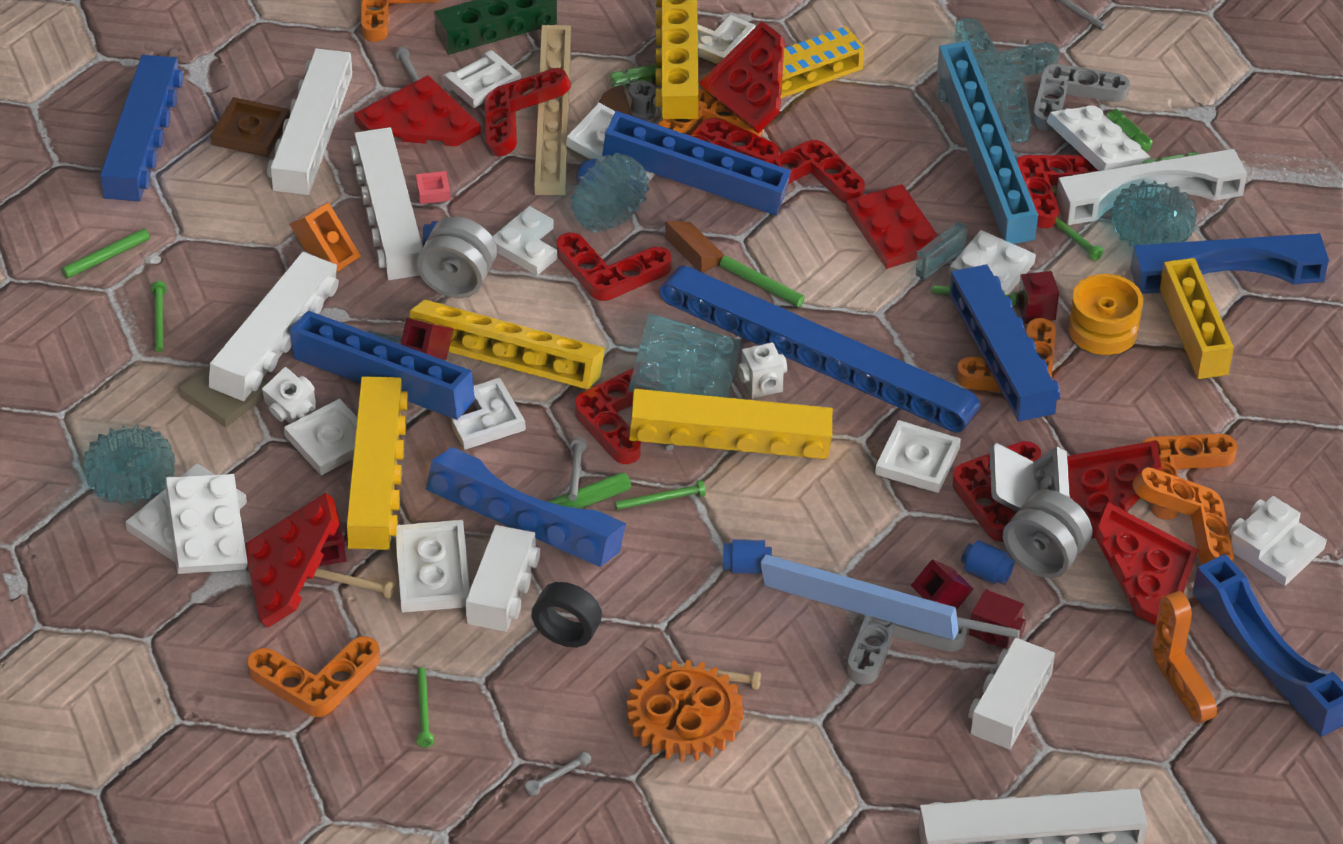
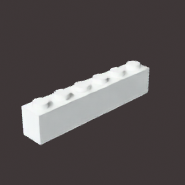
(310, 122)
(388, 202)
(266, 332)
(1042, 819)

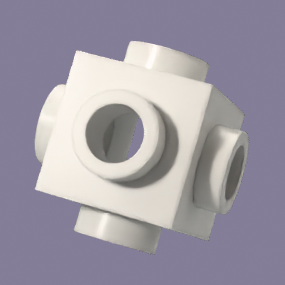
(762, 370)
(289, 396)

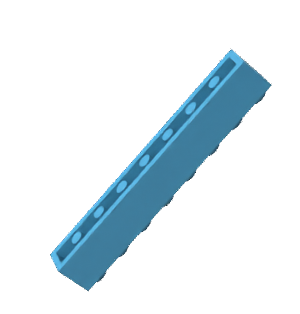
(987, 143)

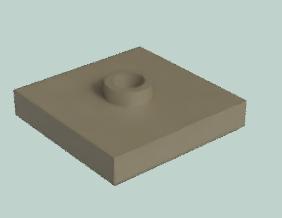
(217, 404)

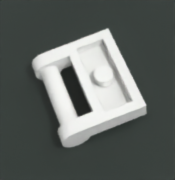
(480, 78)

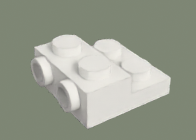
(1275, 540)

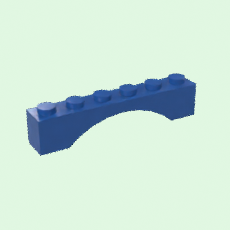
(1287, 257)
(574, 530)
(1231, 602)

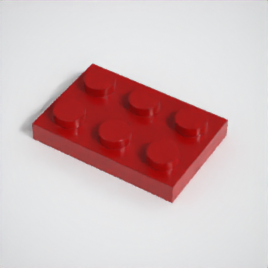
(891, 224)

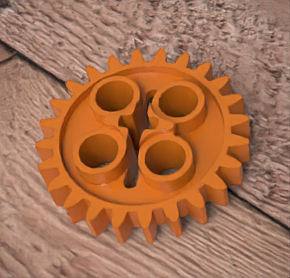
(685, 710)

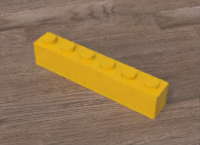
(731, 424)
(375, 463)

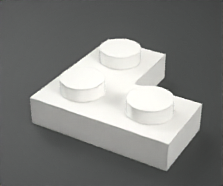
(719, 43)
(522, 244)
(493, 420)

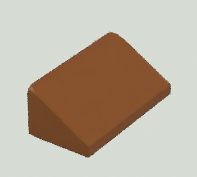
(693, 245)

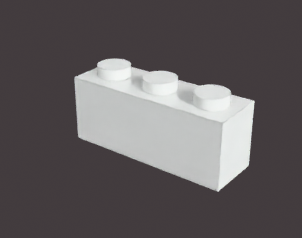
(502, 578)
(1011, 693)

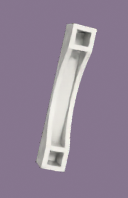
(1204, 175)

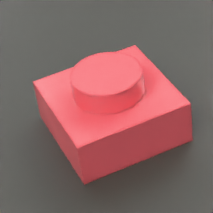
(433, 187)

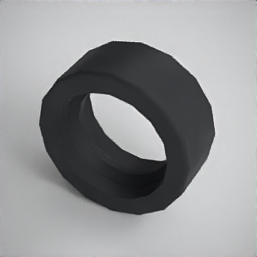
(576, 601)

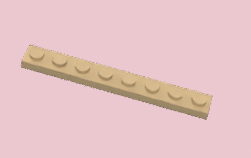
(553, 115)

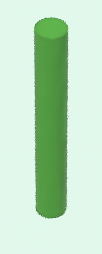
(105, 253)
(762, 281)

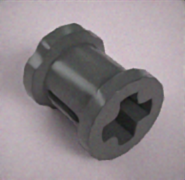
(643, 100)

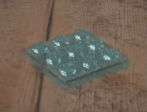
(684, 359)

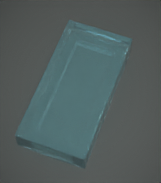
(941, 250)

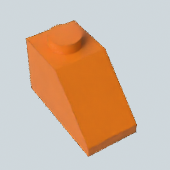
(325, 236)

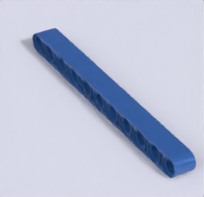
(821, 349)

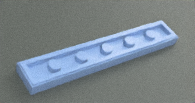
(860, 597)

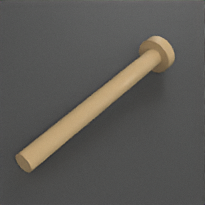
(388, 588)
(755, 680)

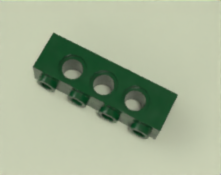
(490, 21)

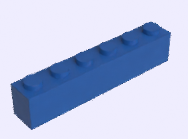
(141, 128)
(698, 163)
(1004, 343)
(360, 354)

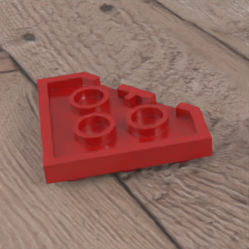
(750, 78)
(420, 114)
(1109, 476)
(287, 556)
(1143, 559)

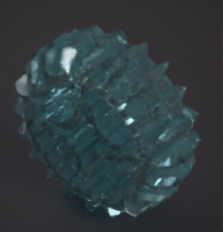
(609, 192)
(1153, 214)
(108, 462)

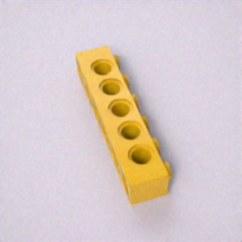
(678, 58)
(516, 345)

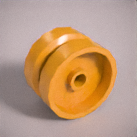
(1105, 314)

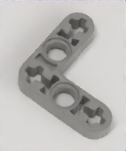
(1056, 82)
(886, 632)

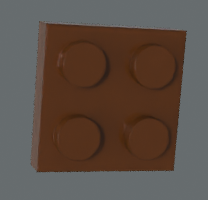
(249, 127)

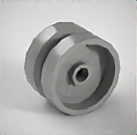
(456, 257)
(1047, 533)

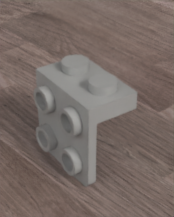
(1017, 477)

